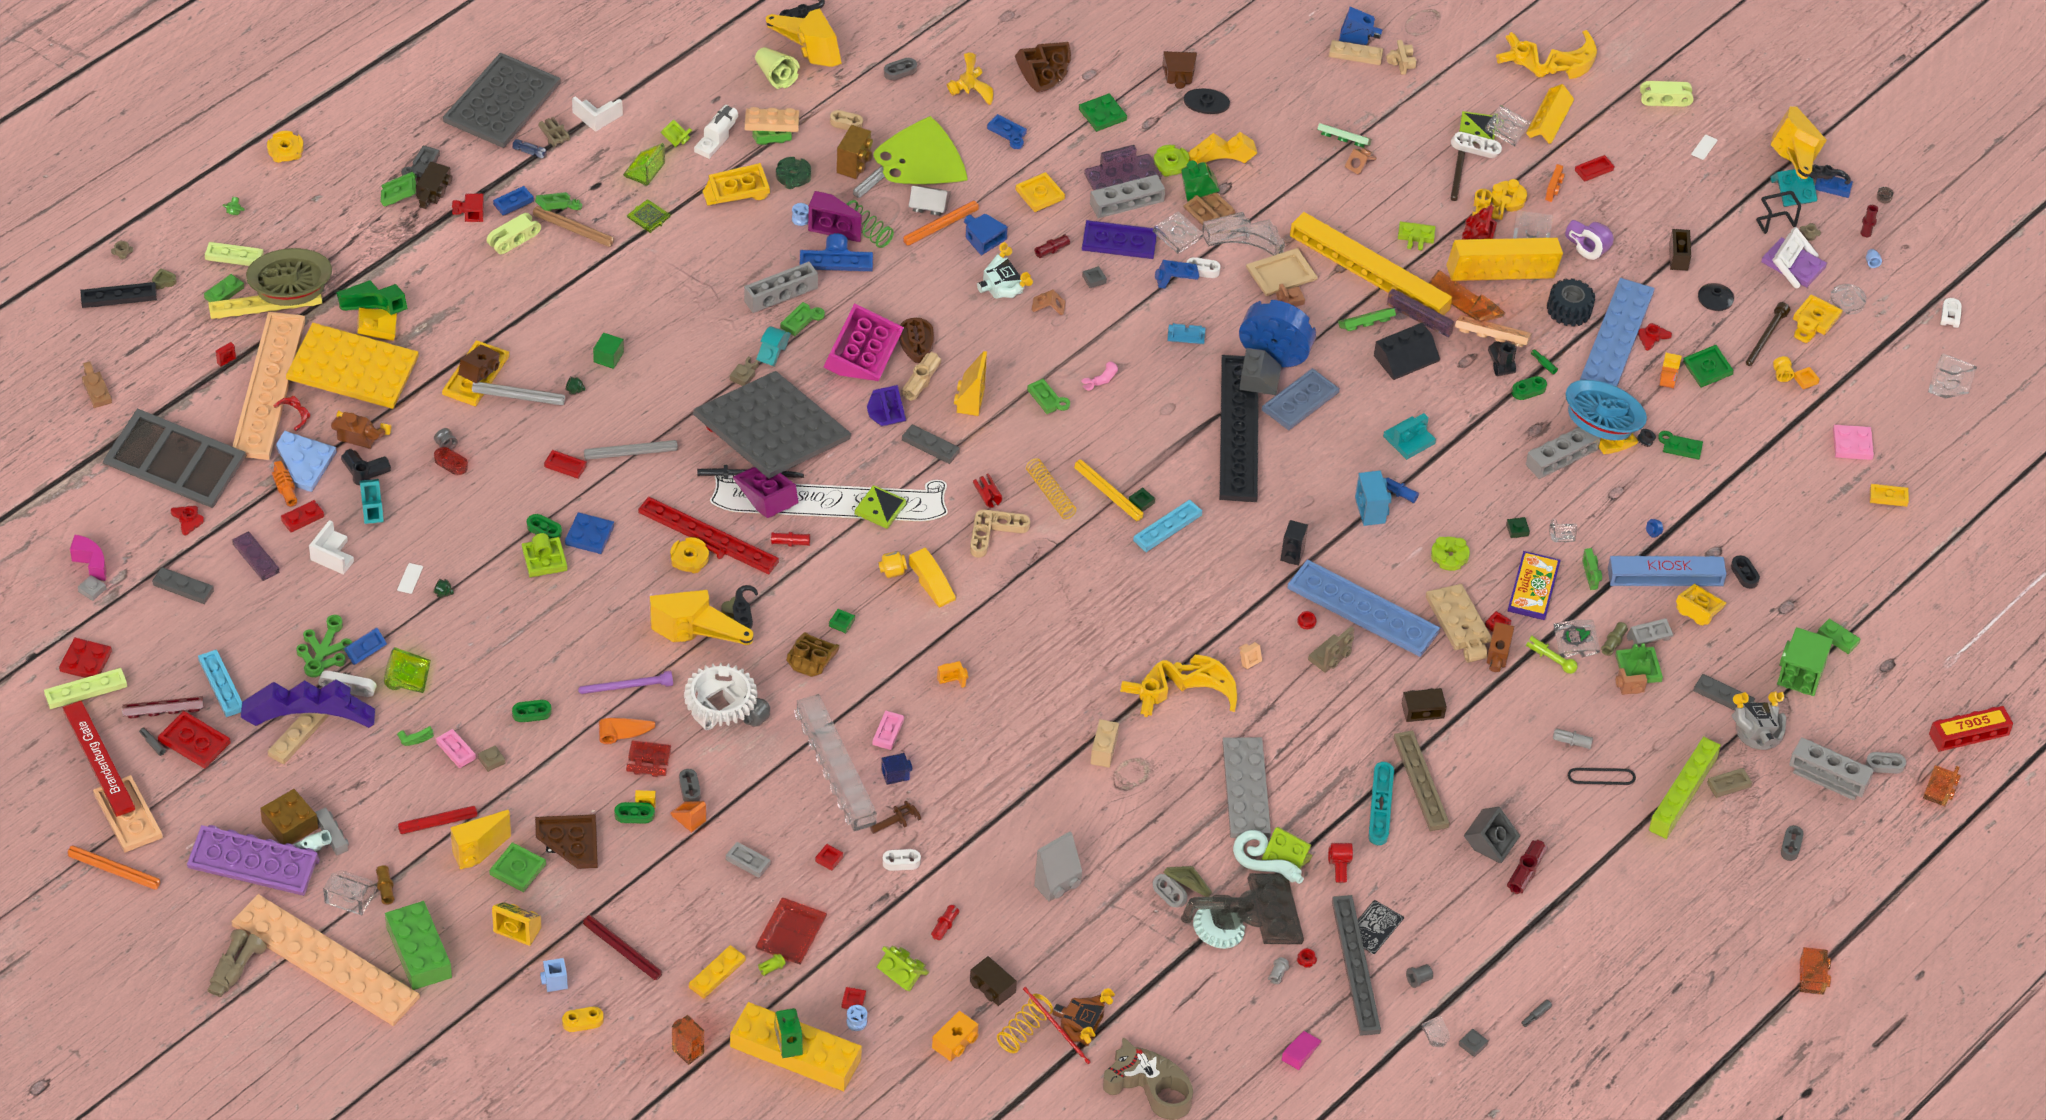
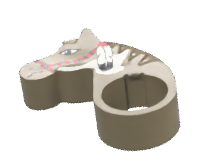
(1152, 1072)

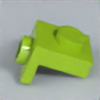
(675, 133)

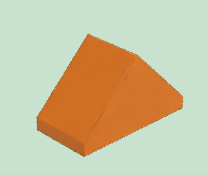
(690, 814)

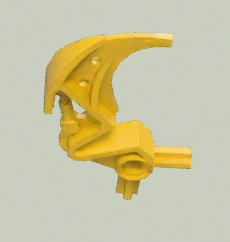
(1574, 63)
(1209, 674)

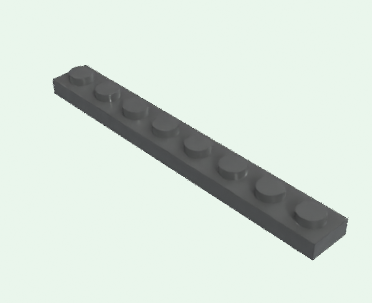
(1356, 965)

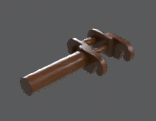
(898, 817)

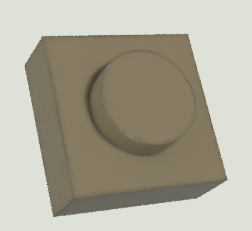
(491, 758)

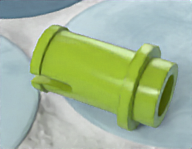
(772, 964)

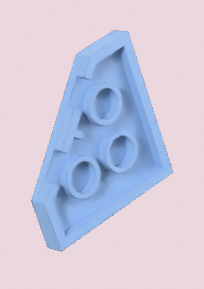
(304, 459)

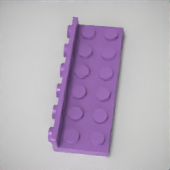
(253, 859)

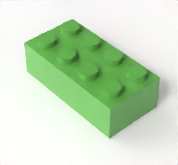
(418, 945)

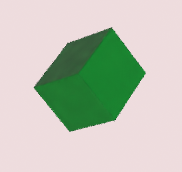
(608, 350)

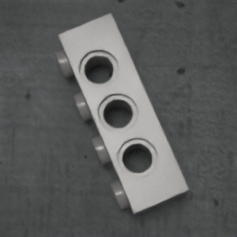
(1127, 196)
(780, 287)
(1561, 452)

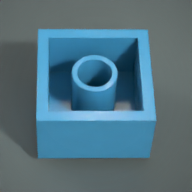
(1372, 498)

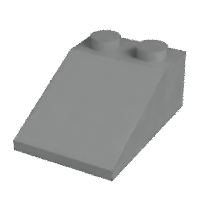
(1058, 867)

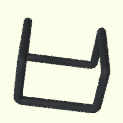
(1770, 215)

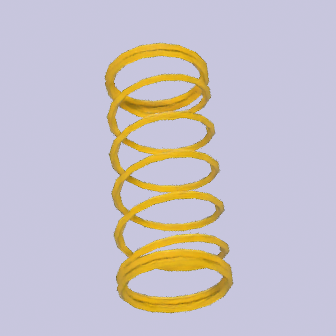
(1038, 996)

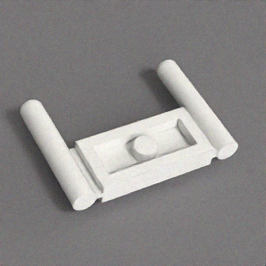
(1788, 253)

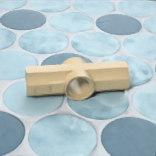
(921, 376)

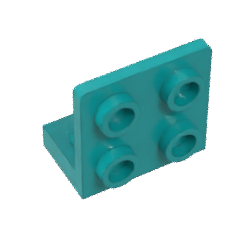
(1802, 188)

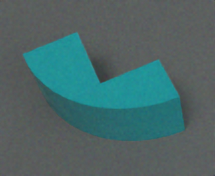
(371, 501)

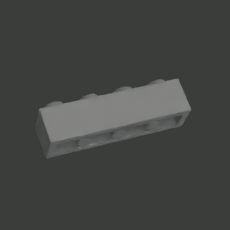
(326, 822)

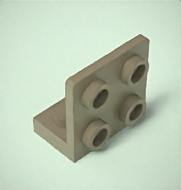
(1333, 650)

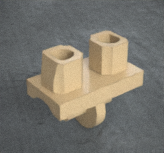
(1402, 57)

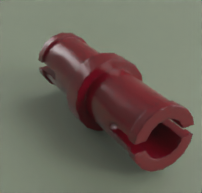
(1869, 221)
(1052, 246)

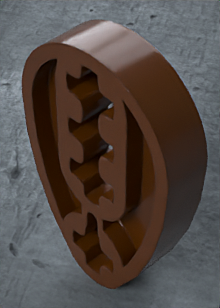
(925, 338)

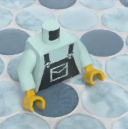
(1002, 277)

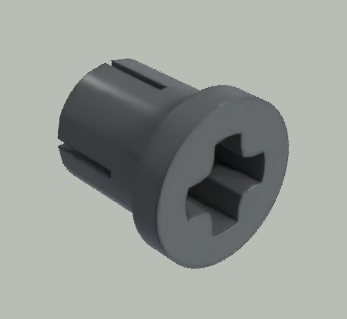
(1419, 975)

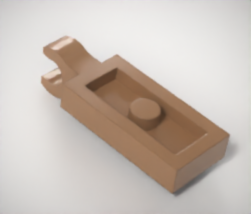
(95, 386)

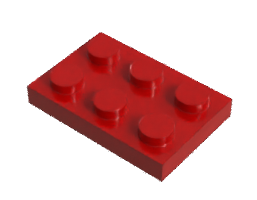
(194, 739)

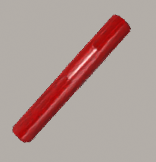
(437, 820)

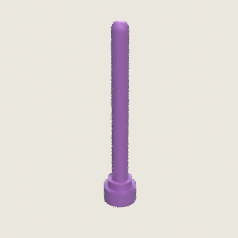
(664, 679)

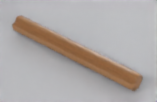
(573, 226)

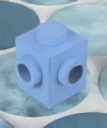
(554, 975)

